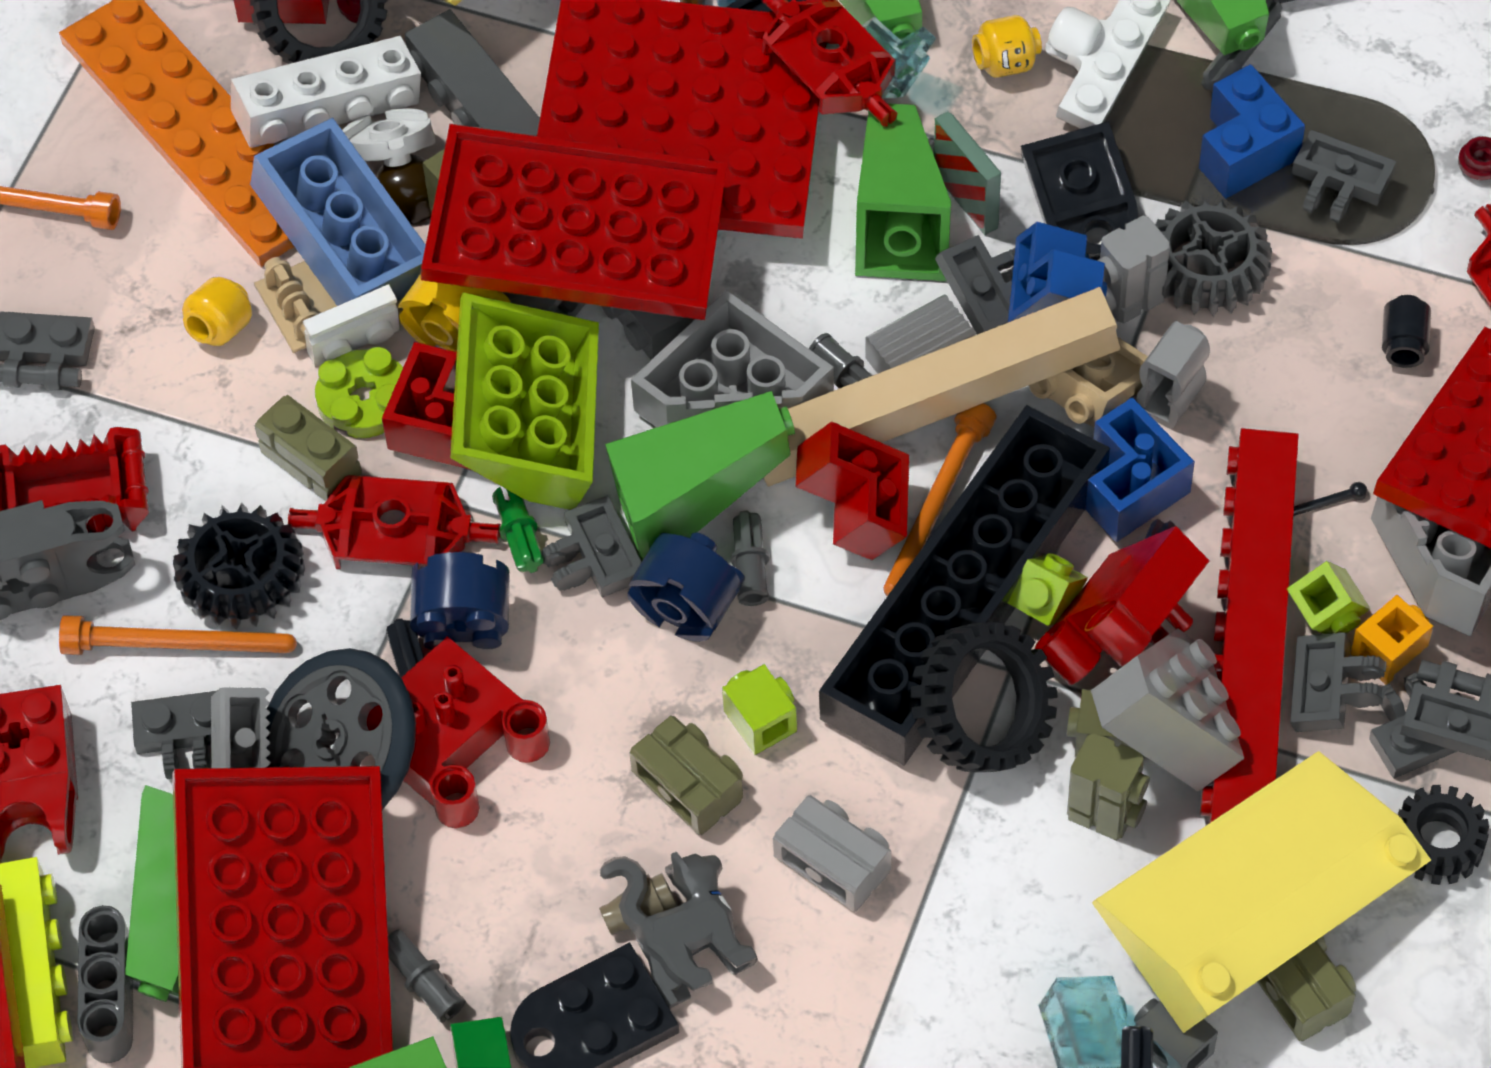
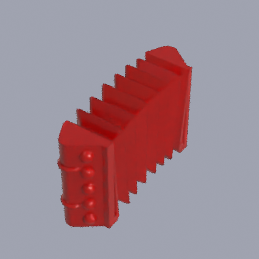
(100, 472)

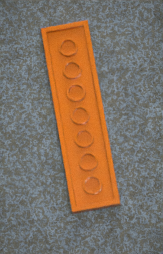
(179, 113)

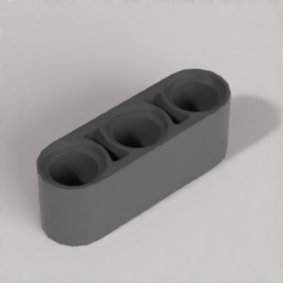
(109, 1005)

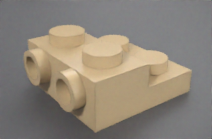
(1095, 386)

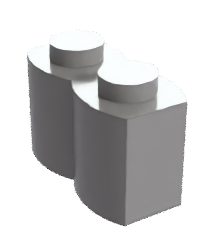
(1173, 373)

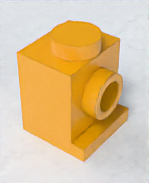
(1393, 634)

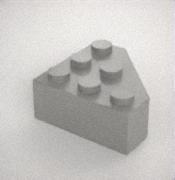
(727, 361)
(1440, 566)
(1173, 710)

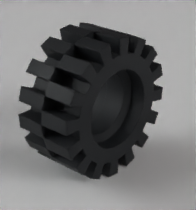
(1462, 817)

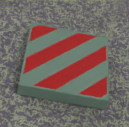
(967, 172)

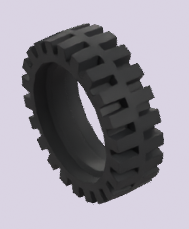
(292, 50)
(1029, 686)

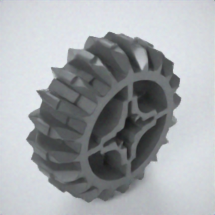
(1216, 243)

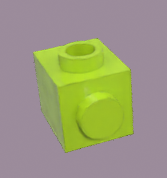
(1047, 588)
(1329, 599)
(760, 708)

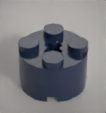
(685, 585)
(460, 600)

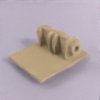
(292, 297)

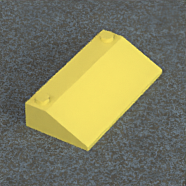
(1258, 886)

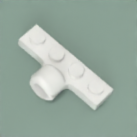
(1102, 54)

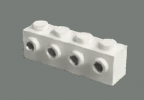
(328, 91)

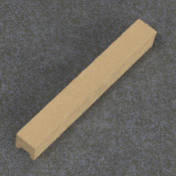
(961, 375)

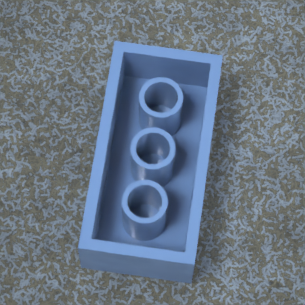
(338, 214)

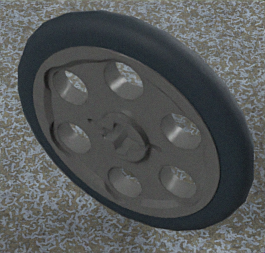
(372, 685)

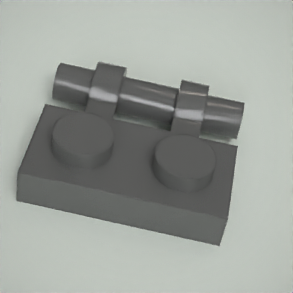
(46, 340)
(1447, 717)

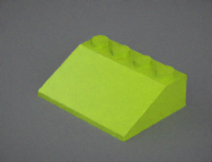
(526, 399)

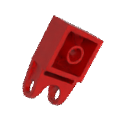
(37, 765)

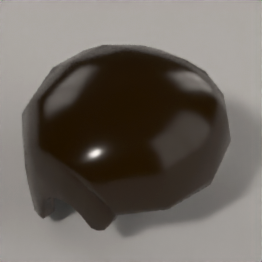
(407, 188)

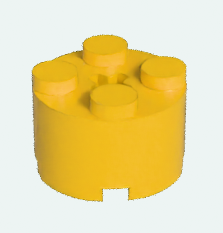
(433, 311)

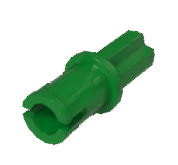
(518, 531)

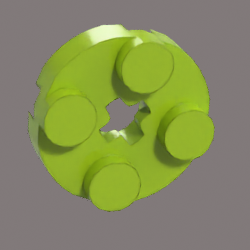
(343, 376)

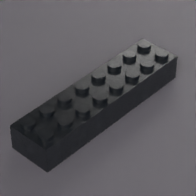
(963, 575)

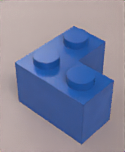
(1252, 134)
(1050, 269)
(1143, 472)

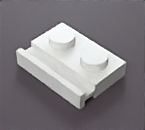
(352, 325)

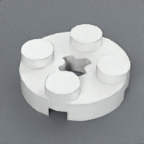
(392, 138)

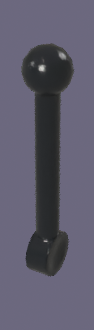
(1356, 491)

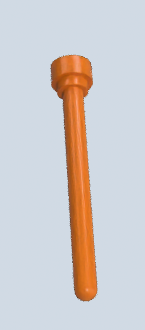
(99, 209)
(970, 428)
(82, 635)

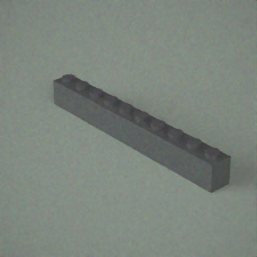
(483, 97)

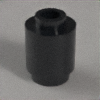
(1406, 331)

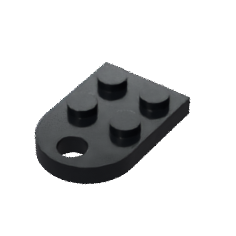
(1081, 182)
(594, 1015)

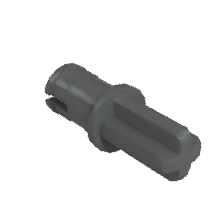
(847, 368)
(750, 558)
(424, 977)

